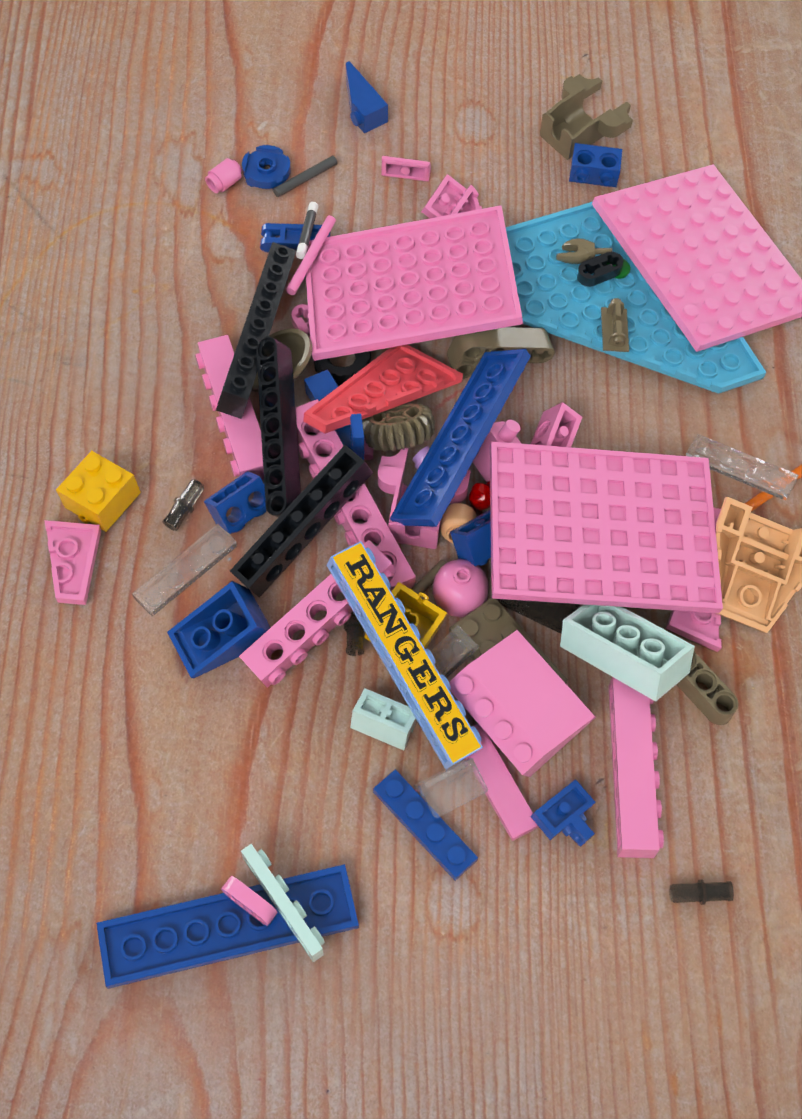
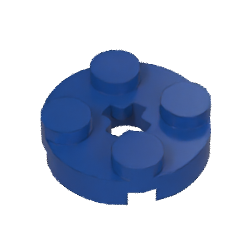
(266, 178)

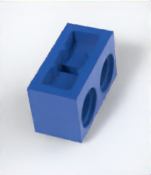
(595, 165)
(237, 496)

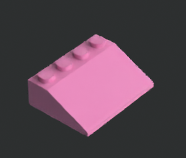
(520, 703)

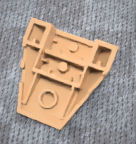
(756, 565)

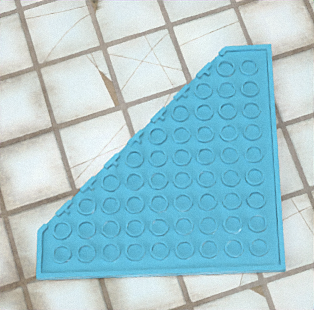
(565, 308)

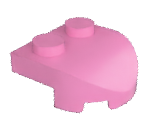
(451, 199)

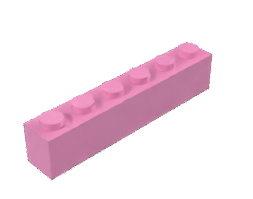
(242, 434)
(634, 773)

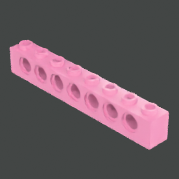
(360, 507)

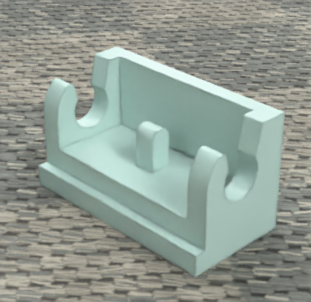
(383, 719)

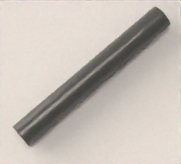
(305, 176)

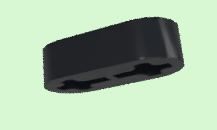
(599, 267)

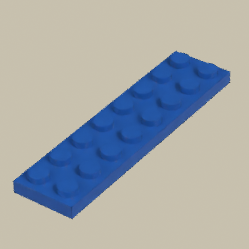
(460, 438)
(218, 929)

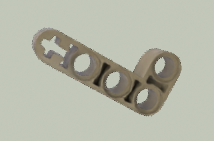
(469, 348)

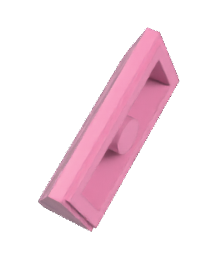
(406, 168)

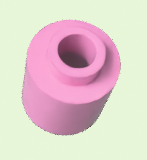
(223, 175)

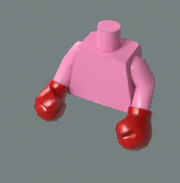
(500, 432)

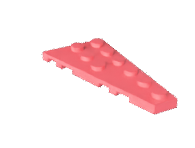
(383, 384)

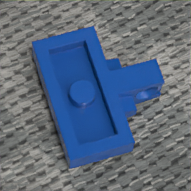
(566, 814)

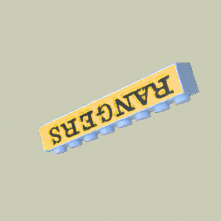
(404, 655)

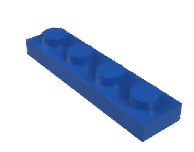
(430, 832)

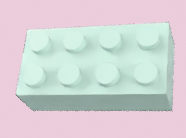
(627, 648)

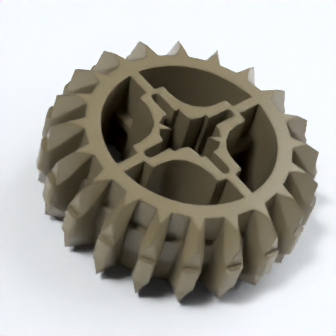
(399, 427)

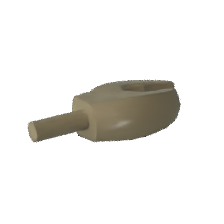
(582, 250)

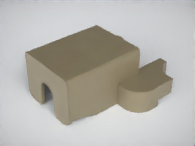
(569, 124)

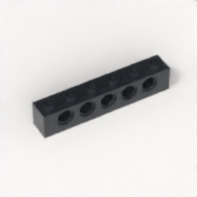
(302, 521)

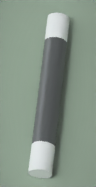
(307, 230)

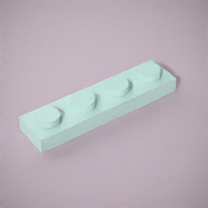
(291, 912)

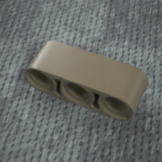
(707, 699)

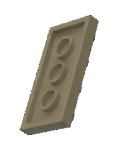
(492, 624)

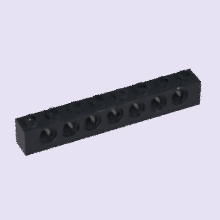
(256, 327)

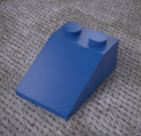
(219, 629)

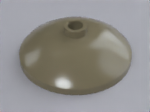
(300, 347)

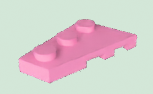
(72, 559)
(697, 626)

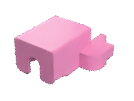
(391, 481)

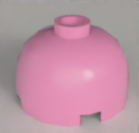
(460, 587)

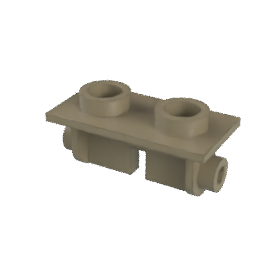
(615, 327)

